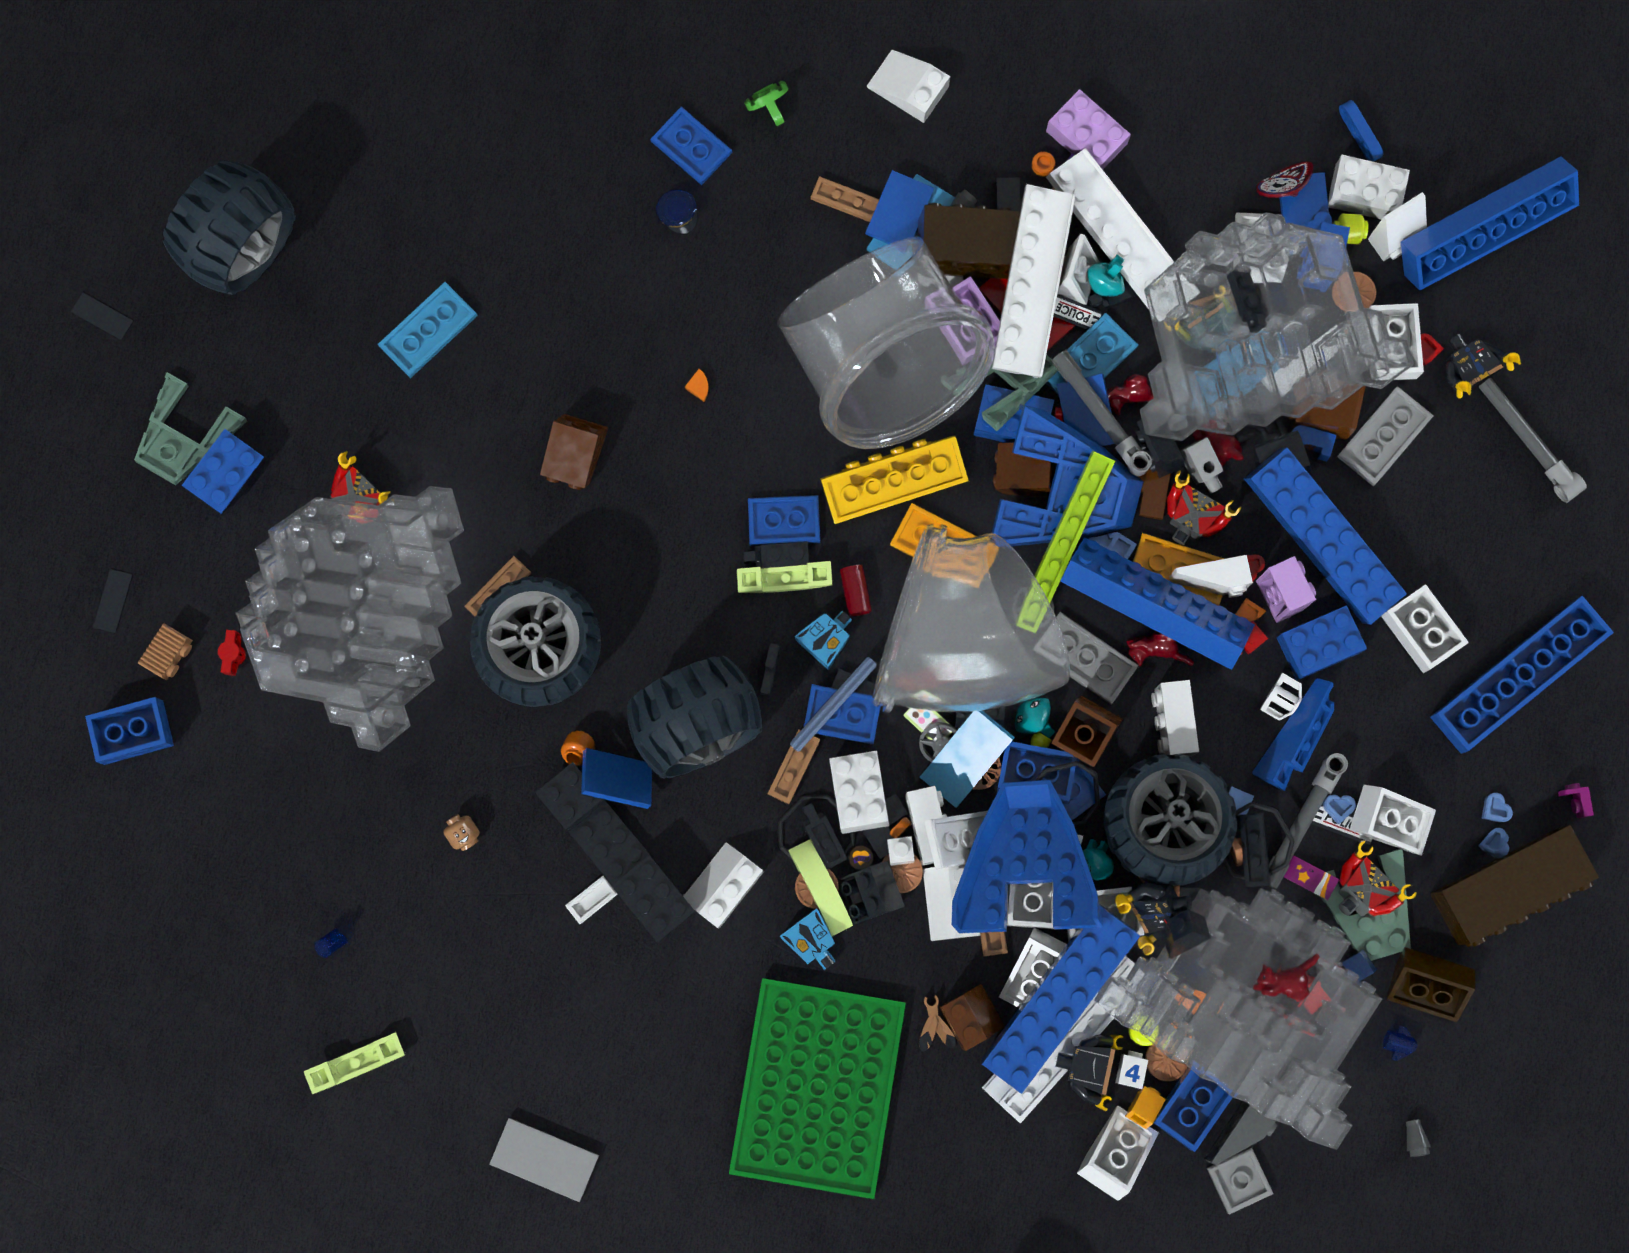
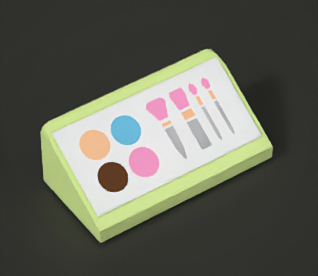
(924, 718)

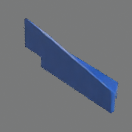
(1297, 737)

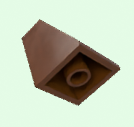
(1338, 421)
(573, 451)
(1021, 473)
(1087, 730)
(972, 1017)

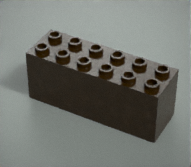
(970, 240)
(1515, 886)

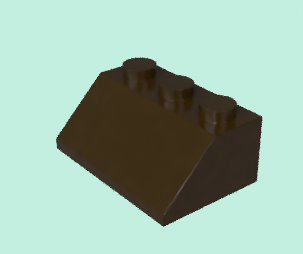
(1431, 984)

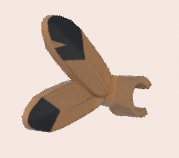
(935, 1024)

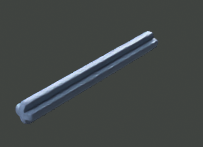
(833, 704)

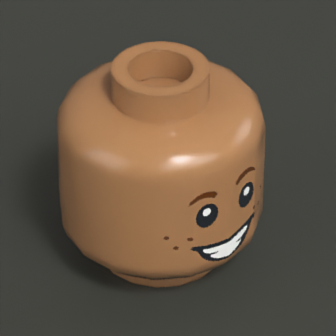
(461, 832)

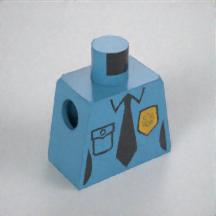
(825, 638)
(811, 939)

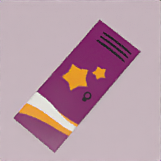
(1311, 877)

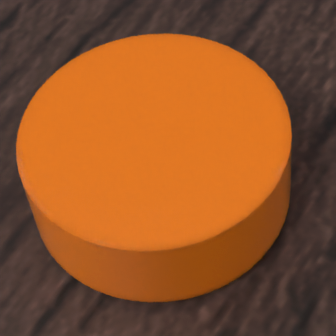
(1043, 163)
(900, 828)

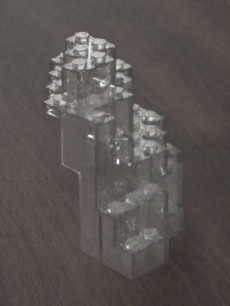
(1309, 355)
(354, 606)
(1254, 1045)

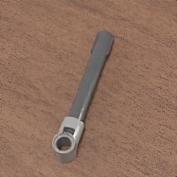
(1125, 444)
(1566, 483)
(1323, 784)

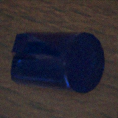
(330, 943)
(1400, 1043)

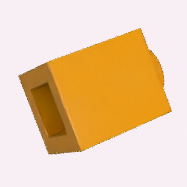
(1145, 1107)

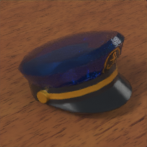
(677, 211)

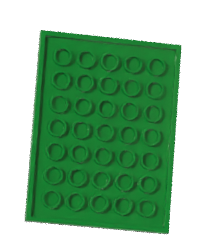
(817, 1088)

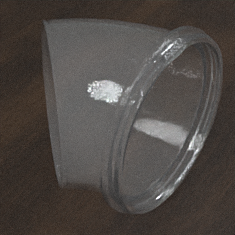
(888, 345)
(969, 630)

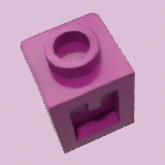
(1581, 800)

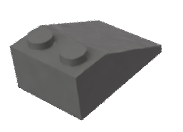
(1241, 1132)

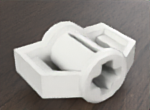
(1272, 696)

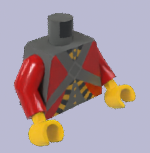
(352, 486)
(1195, 513)
(1367, 888)

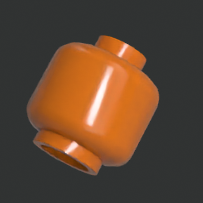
(574, 746)

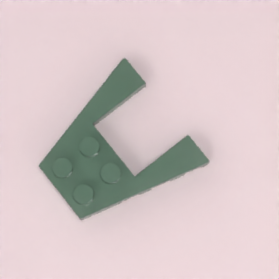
(1025, 388)
(167, 450)
(1382, 933)

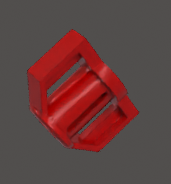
(230, 653)

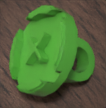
(766, 97)

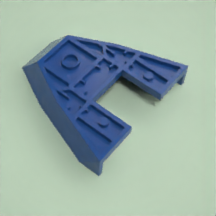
(1052, 440)
(1025, 842)

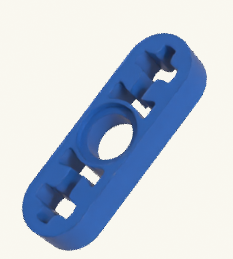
(1361, 131)

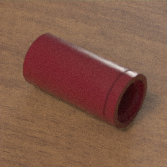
(855, 590)

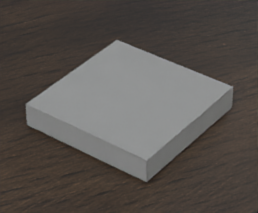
(1240, 1181)

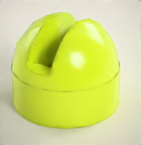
(1040, 740)

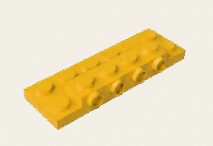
(894, 478)

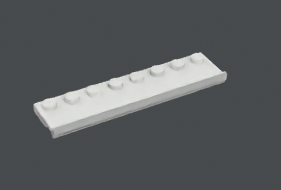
(1111, 221)
(1033, 281)
(1089, 1024)

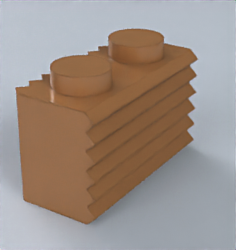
(165, 652)

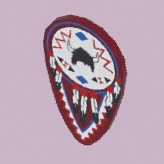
(1286, 181)

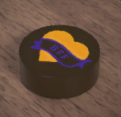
(860, 857)

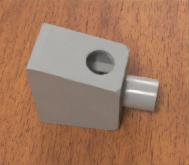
(1199, 455)

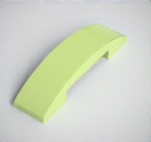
(784, 578)
(821, 887)
(354, 1063)

